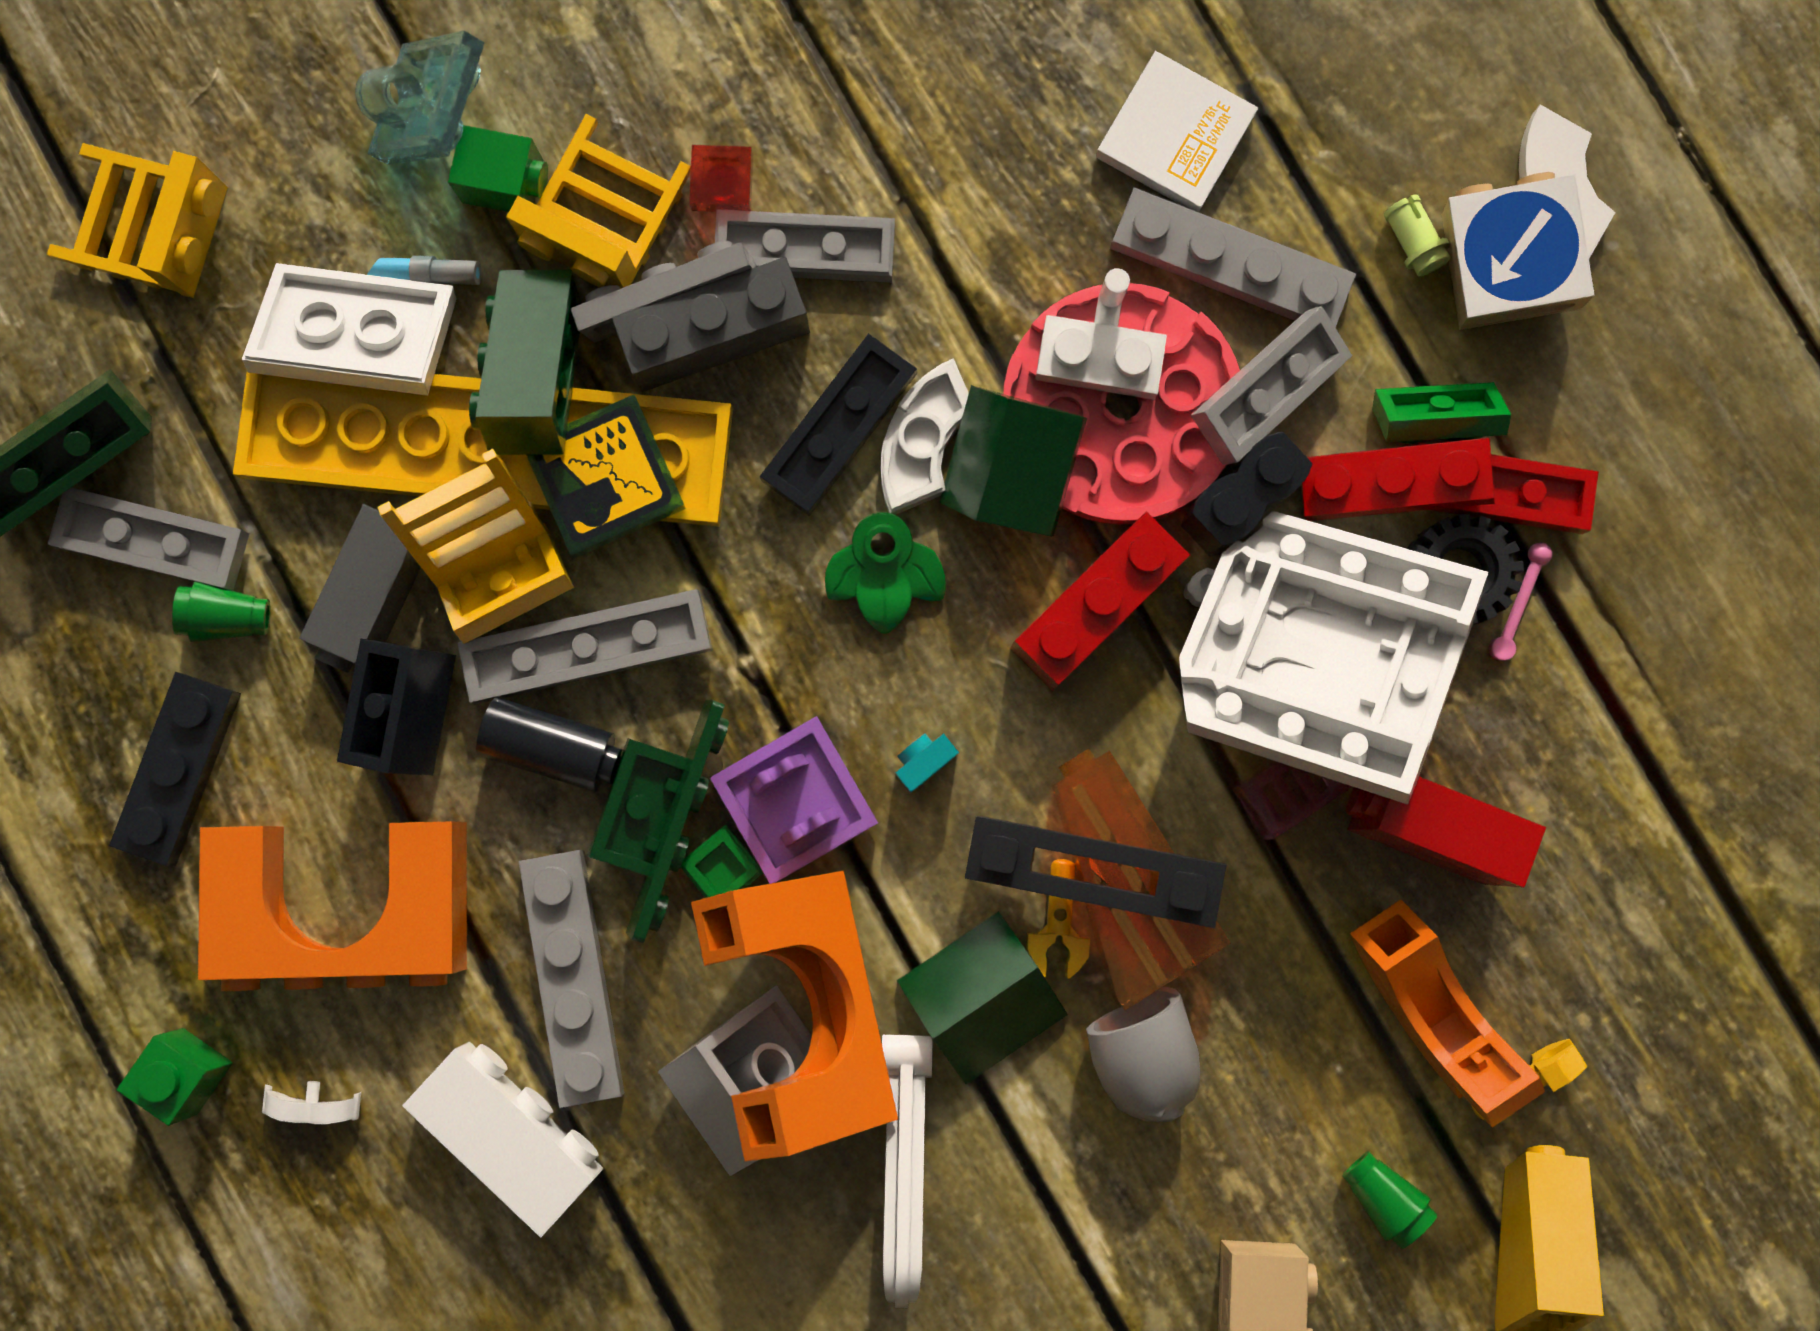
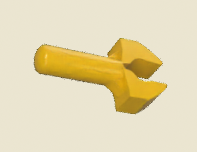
(1059, 923)
(1556, 1065)

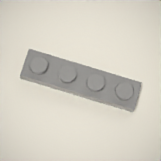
(1229, 258)
(585, 646)
(571, 978)

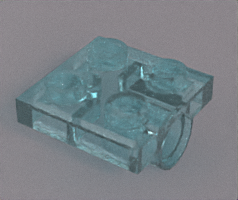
(432, 91)

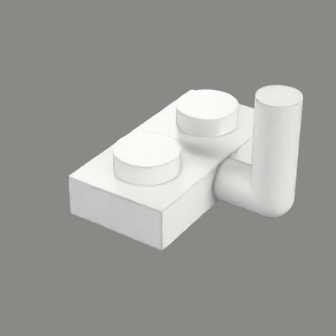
(1101, 352)

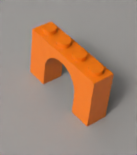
(253, 938)
(844, 1076)

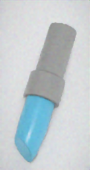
(429, 270)

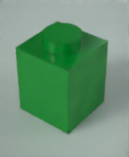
(496, 168)
(174, 1076)

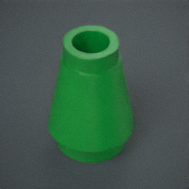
(218, 613)
(1390, 1200)

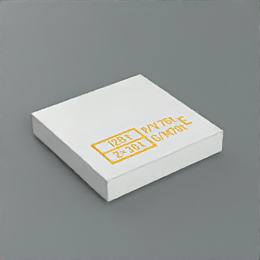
(1176, 132)

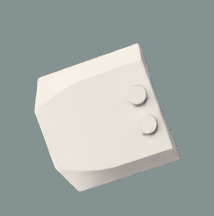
(1328, 652)

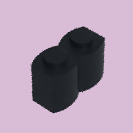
(1253, 488)

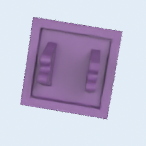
(793, 800)

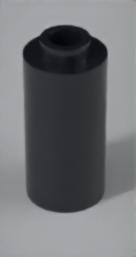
(547, 745)

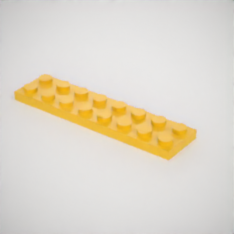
(418, 442)

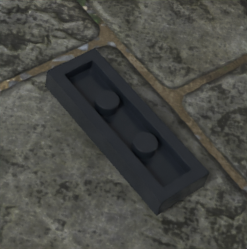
(838, 424)
(175, 769)

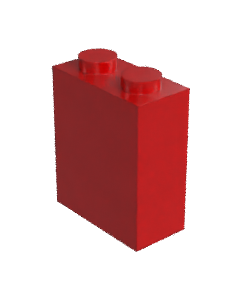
(1450, 832)

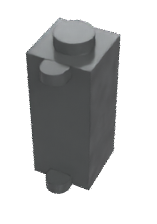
(361, 591)

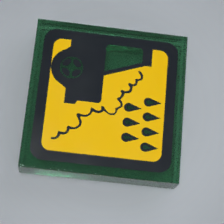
(607, 478)

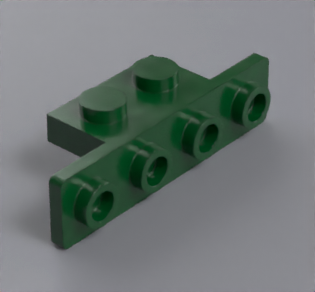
(648, 812)

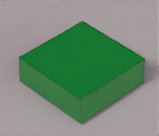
(721, 864)

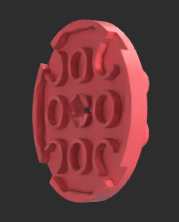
(1159, 454)

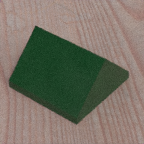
(1012, 461)
(982, 997)

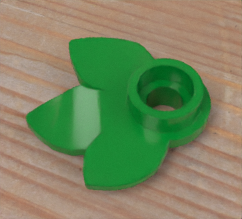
(888, 580)

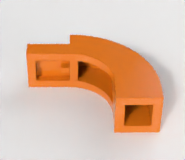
(1439, 1016)

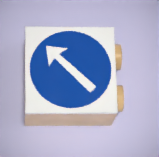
(1517, 250)

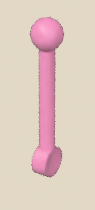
(1504, 647)

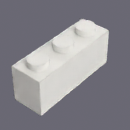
(504, 1135)

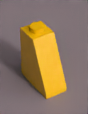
(1547, 1245)

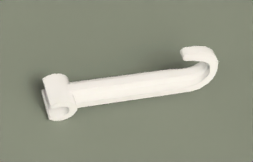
(908, 1065)

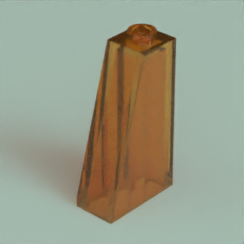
(1134, 948)

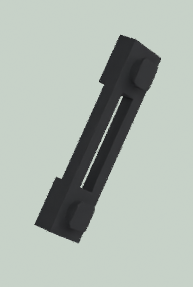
(1185, 890)

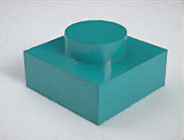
(923, 760)

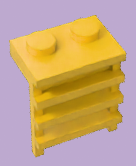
(178, 229)
(581, 244)
(486, 556)

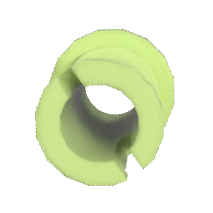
(1417, 236)

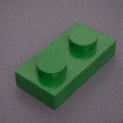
(1441, 412)

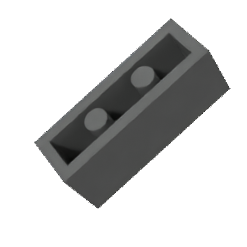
(712, 324)

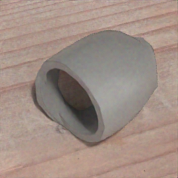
(1147, 1064)

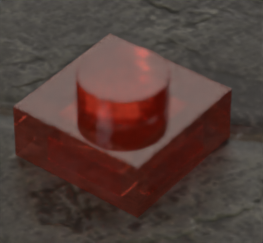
(721, 178)

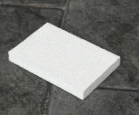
(350, 329)

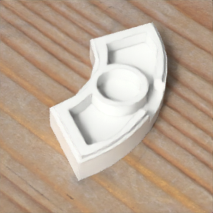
(1560, 148)
(918, 437)

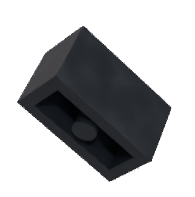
(396, 708)

